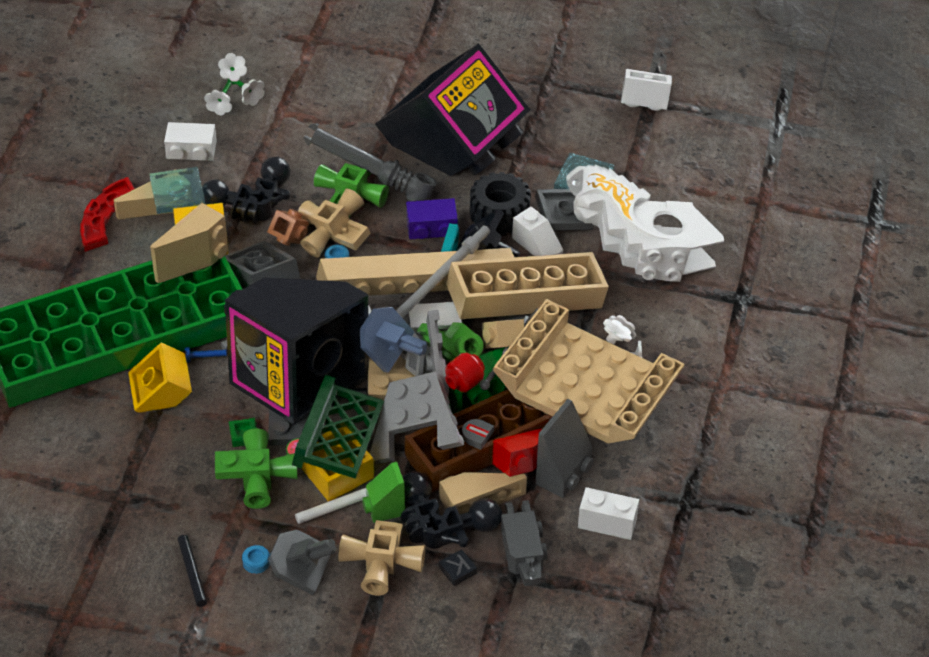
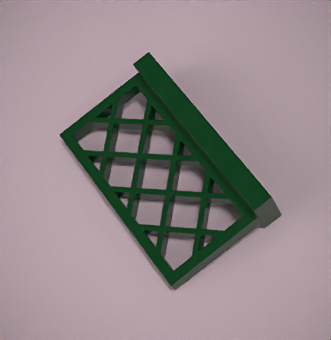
(316, 426)

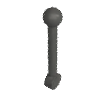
(485, 384)

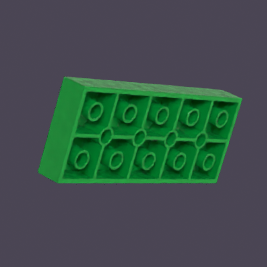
(107, 327)

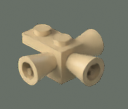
(333, 223)
(381, 555)

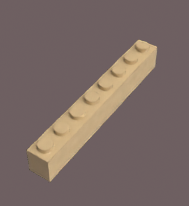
(396, 272)

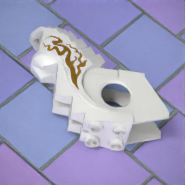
(629, 228)

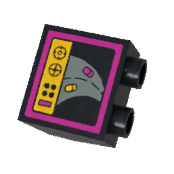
(457, 115)
(290, 337)

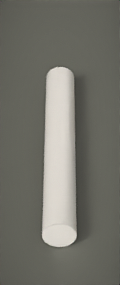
(330, 506)

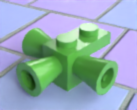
(352, 178)
(456, 340)
(254, 467)

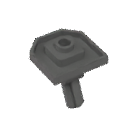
(300, 559)

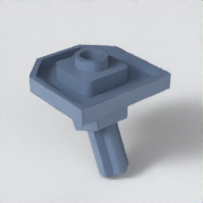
(386, 336)

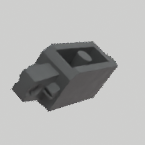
(522, 543)

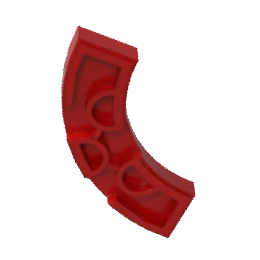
(99, 212)

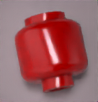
(464, 372)

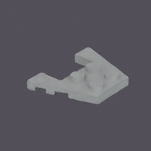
(433, 357)
(414, 405)

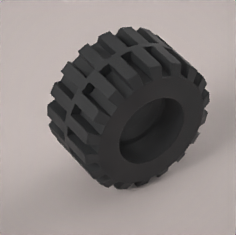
(499, 192)

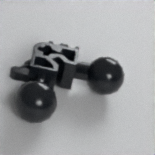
(250, 203)
(445, 529)

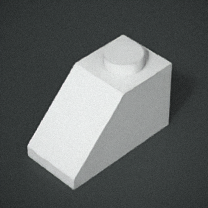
(535, 233)

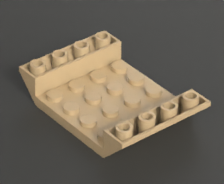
(606, 383)

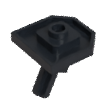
(491, 241)

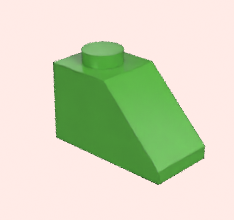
(385, 494)

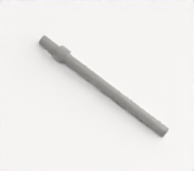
(469, 246)

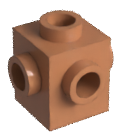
(288, 227)

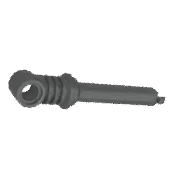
(390, 173)

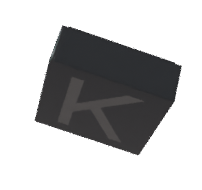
(457, 567)

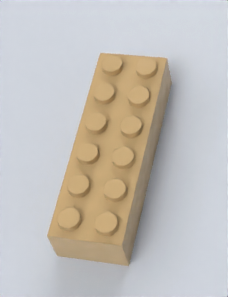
(524, 283)

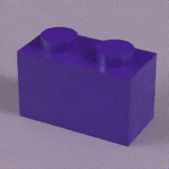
(430, 218)

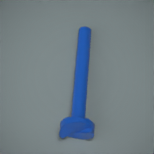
(195, 354)

